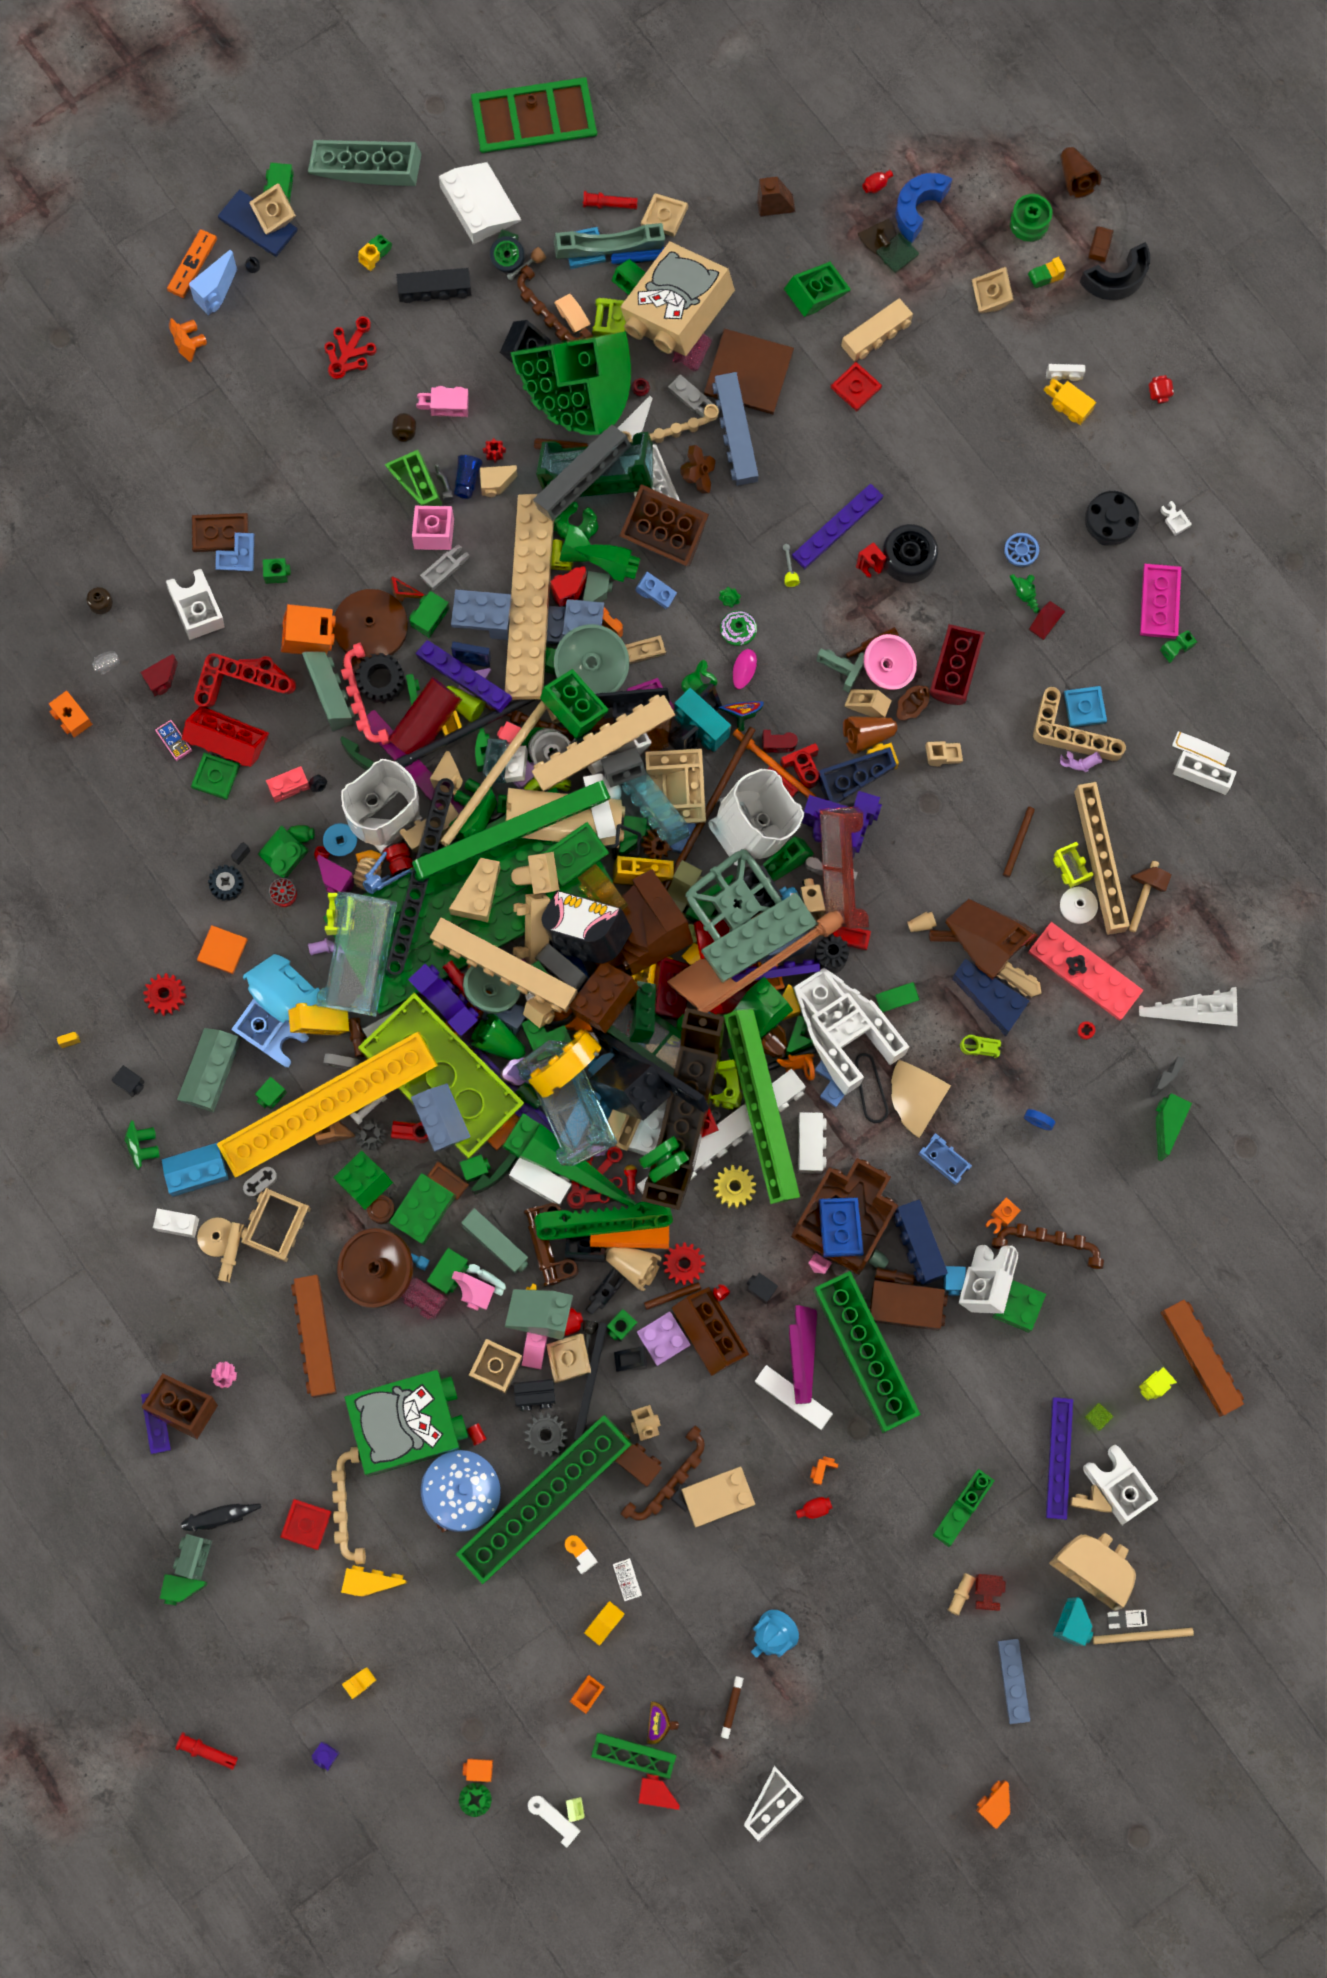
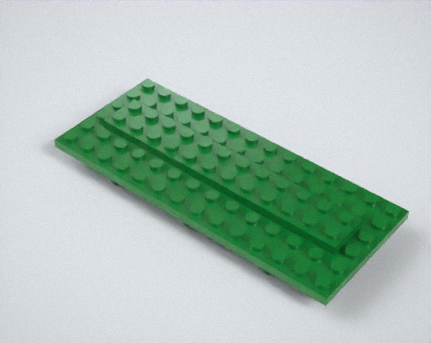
(440, 893)

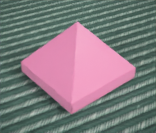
(819, 1264)

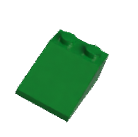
(816, 288)
(767, 1004)
(1169, 1120)

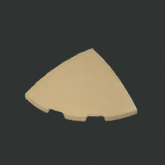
(916, 1096)

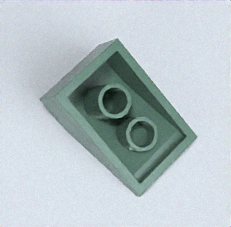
(539, 1312)
(192, 1557)

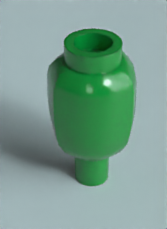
(302, 833)

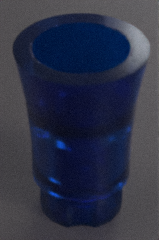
(467, 475)

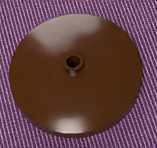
(385, 632)
(360, 1273)

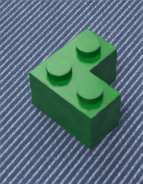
(538, 1036)

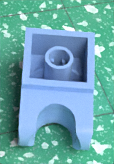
(270, 1037)

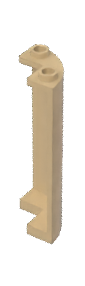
(522, 801)

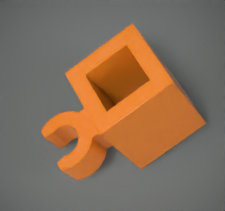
(1003, 1214)

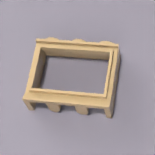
(289, 1240)

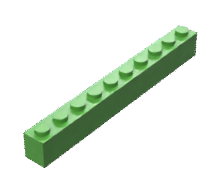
(761, 1106)

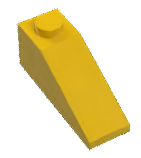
(630, 867)

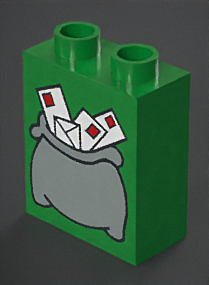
(405, 1422)

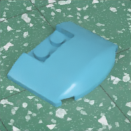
(279, 987)

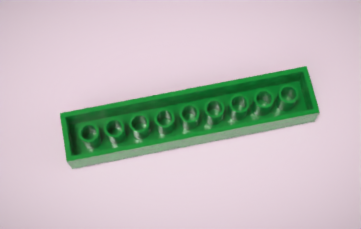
(543, 1499)

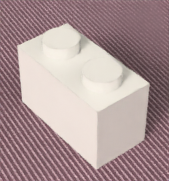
(176, 1223)

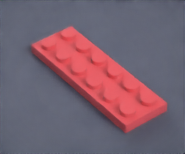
(1100, 981)

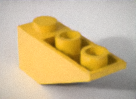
(364, 1583)

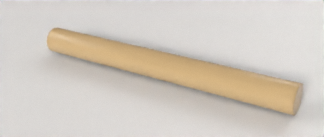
(1141, 903)

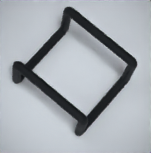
(614, 846)

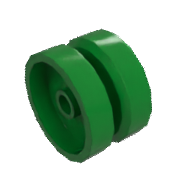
(1031, 217)
(664, 1160)

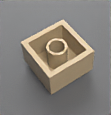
(495, 1366)

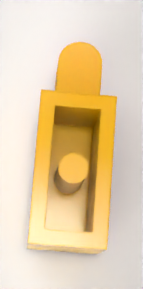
(1070, 401)

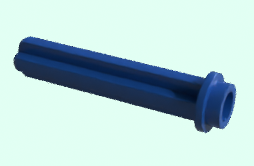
(637, 256)

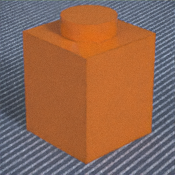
(478, 1770)

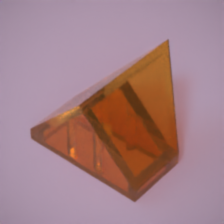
(659, 736)

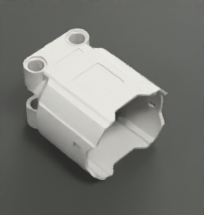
(381, 783)
(756, 798)

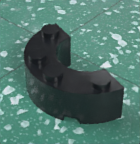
(1118, 285)

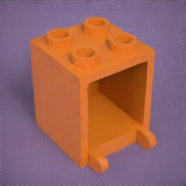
(302, 629)

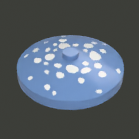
(460, 1491)

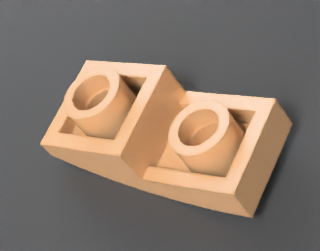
(572, 312)

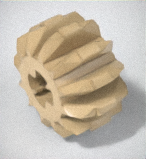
(362, 869)

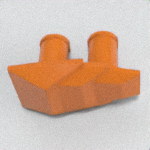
(185, 344)

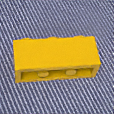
(317, 1020)

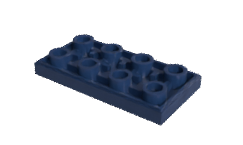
(241, 217)

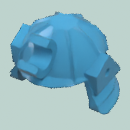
(775, 1634)

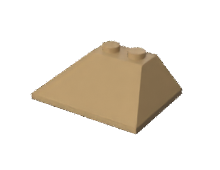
(681, 780)

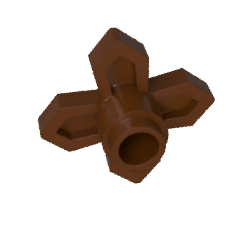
(698, 468)

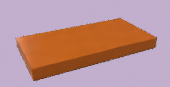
(645, 1238)

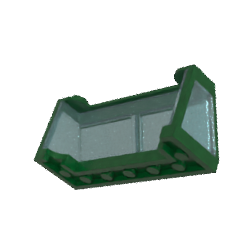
(623, 476)

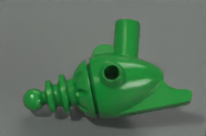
(1026, 590)

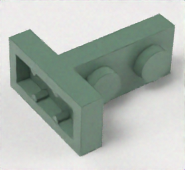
(843, 666)

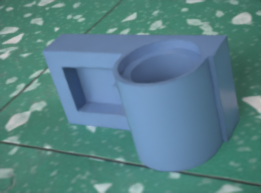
(656, 590)

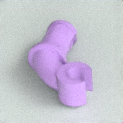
(1081, 764)
(321, 946)

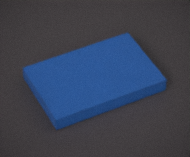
(840, 1227)

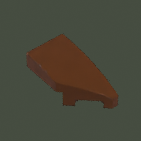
(1154, 877)

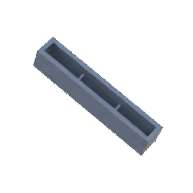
(736, 429)

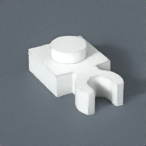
(1176, 520)

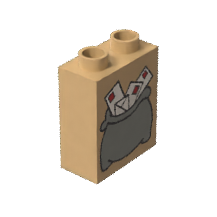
(677, 299)

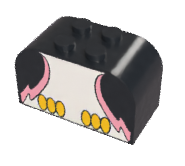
(585, 927)

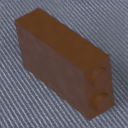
(908, 1305)

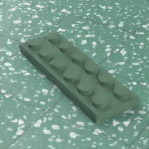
(759, 937)

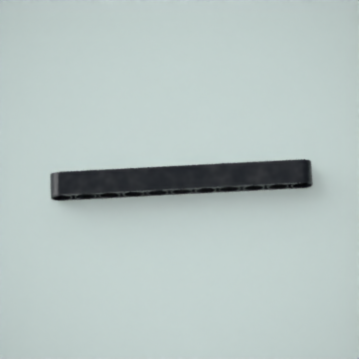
(418, 886)

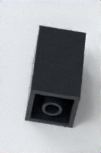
(630, 1087)

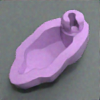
(511, 1073)

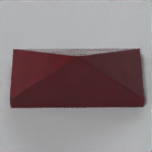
(1046, 620)

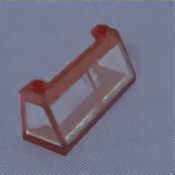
(837, 863)

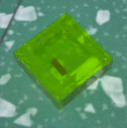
(1099, 1416)

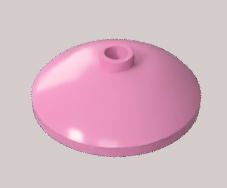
(898, 658)

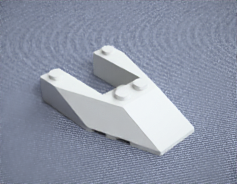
(839, 1016)

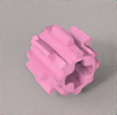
(223, 1374)

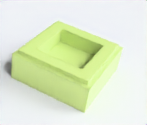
(575, 1809)

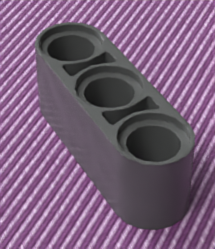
(561, 967)

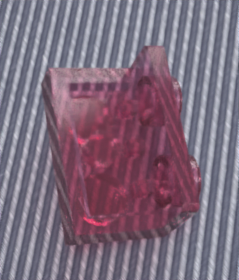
(696, 355)

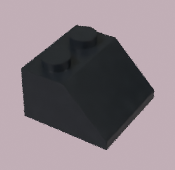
(522, 336)

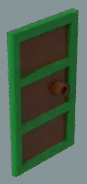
(533, 115)

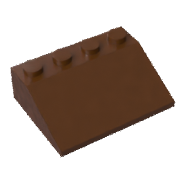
(664, 525)

